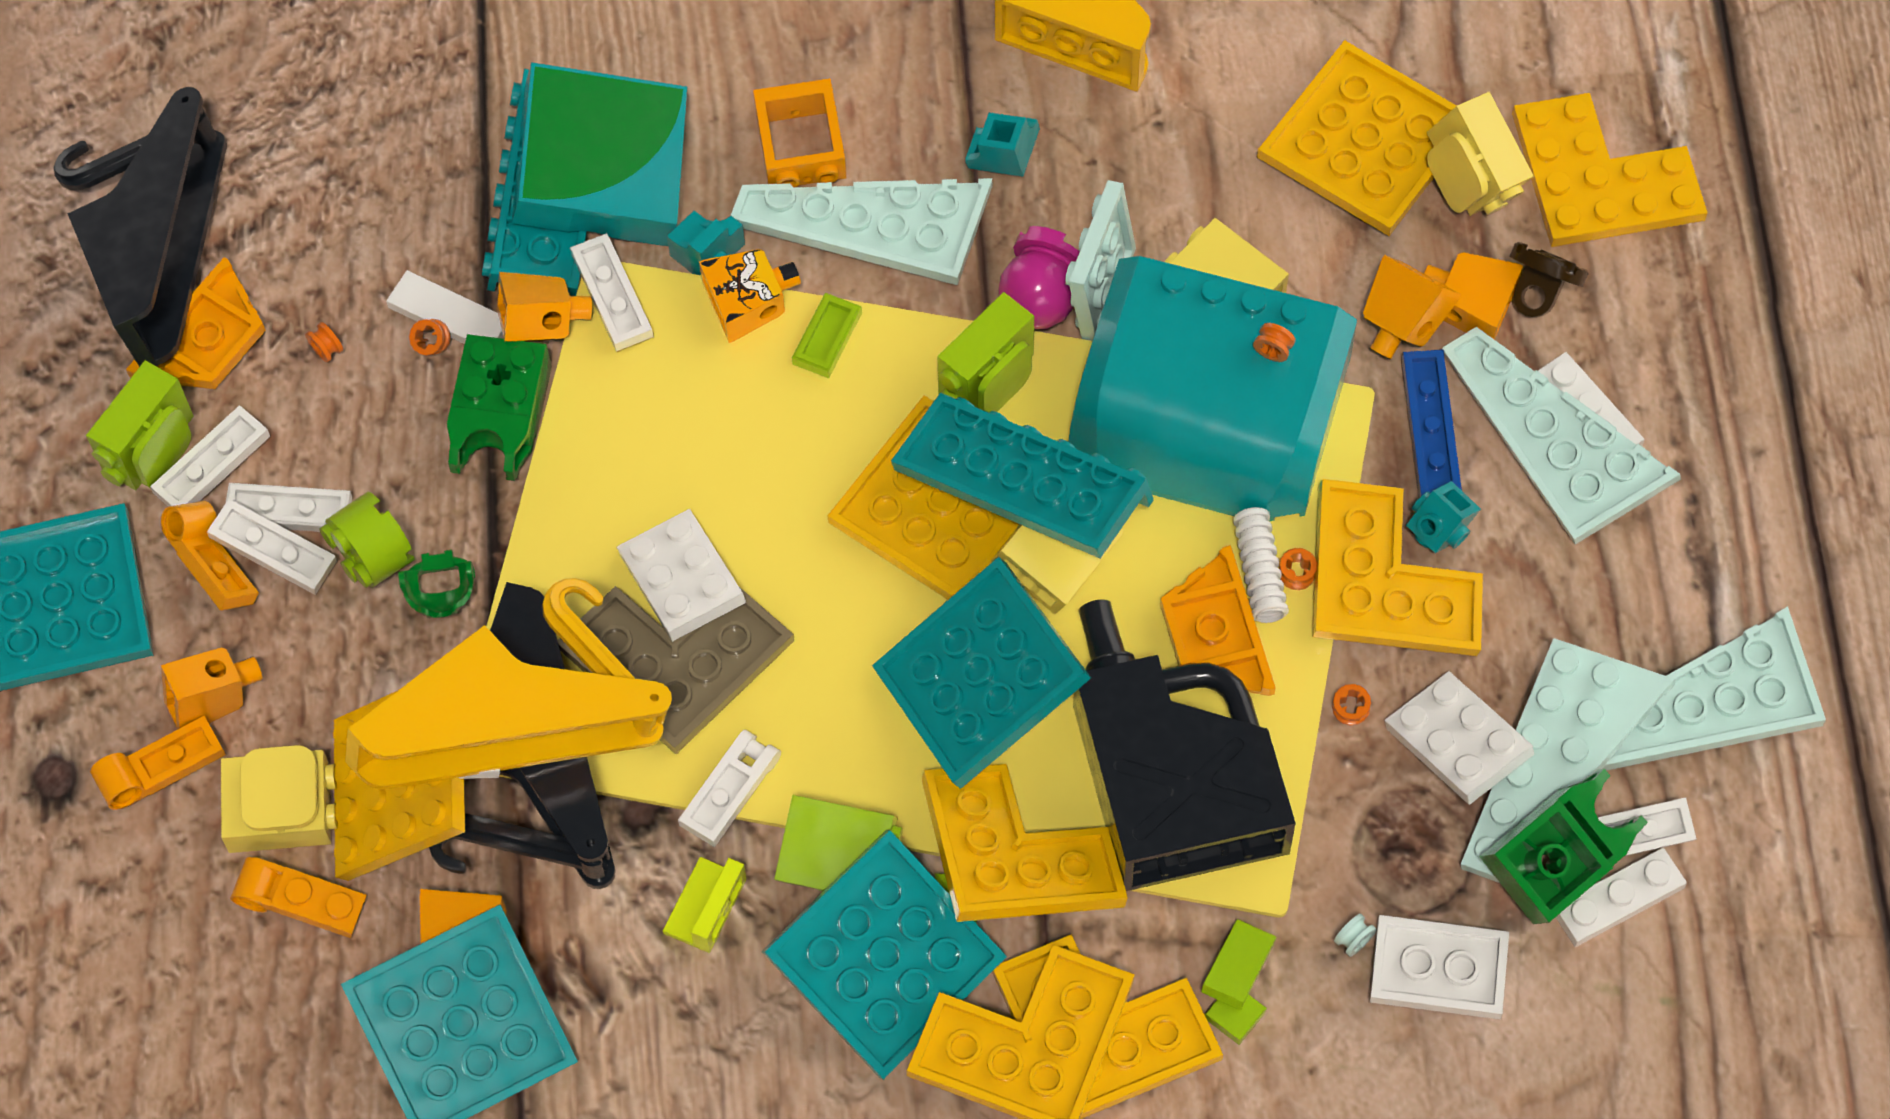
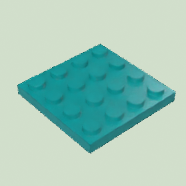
(70, 597)
(980, 672)
(881, 952)
(460, 1021)

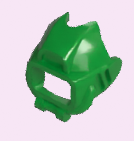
(443, 603)

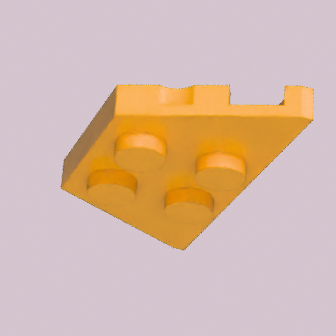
(216, 331)
(1215, 625)

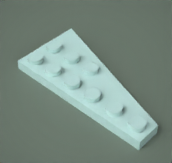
(880, 222)
(1565, 448)
(1730, 697)
(1576, 725)

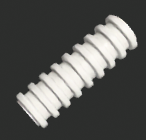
(1260, 565)

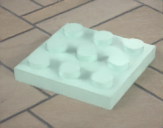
(1100, 249)

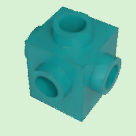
(1442, 517)

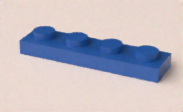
(1430, 420)

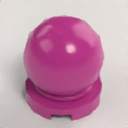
(1039, 275)

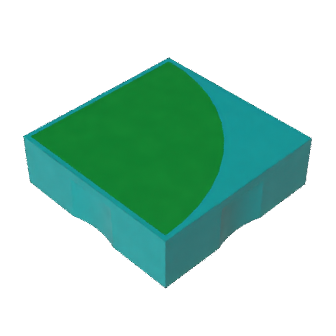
(600, 154)

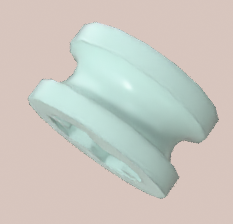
(1355, 935)

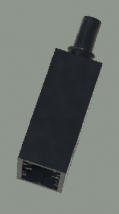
(1173, 780)

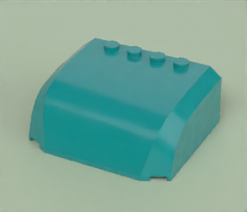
(1192, 399)

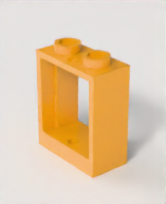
(795, 102)

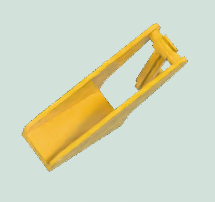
(1086, 35)
(494, 712)

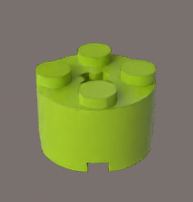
(368, 541)

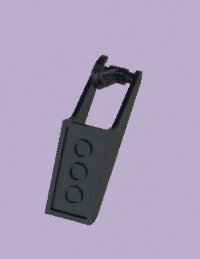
(152, 226)
(559, 789)

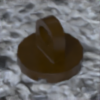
(1545, 271)

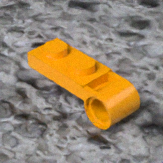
(206, 559)
(157, 765)
(298, 896)

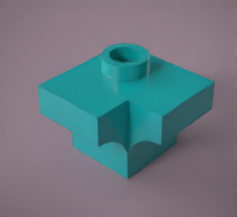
(1003, 144)
(704, 239)

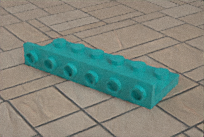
(524, 247)
(1022, 474)

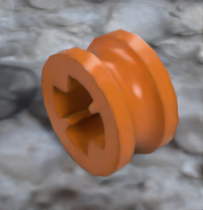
(324, 342)
(418, 342)
(1274, 342)
(1306, 560)
(1341, 697)

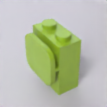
(990, 356)
(142, 429)
(825, 840)

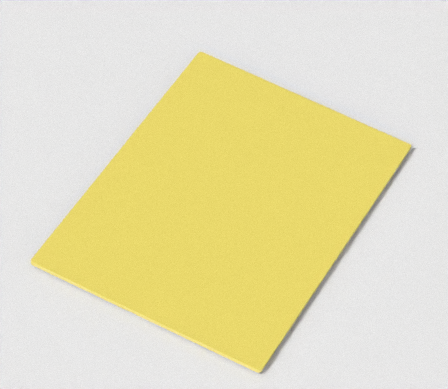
(761, 466)

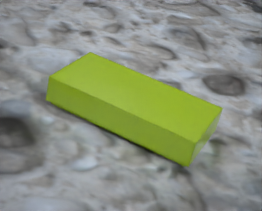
(827, 335)
(1238, 964)

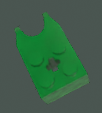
(497, 400)
(1575, 842)

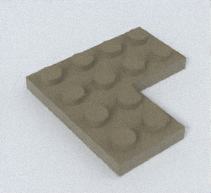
(699, 668)

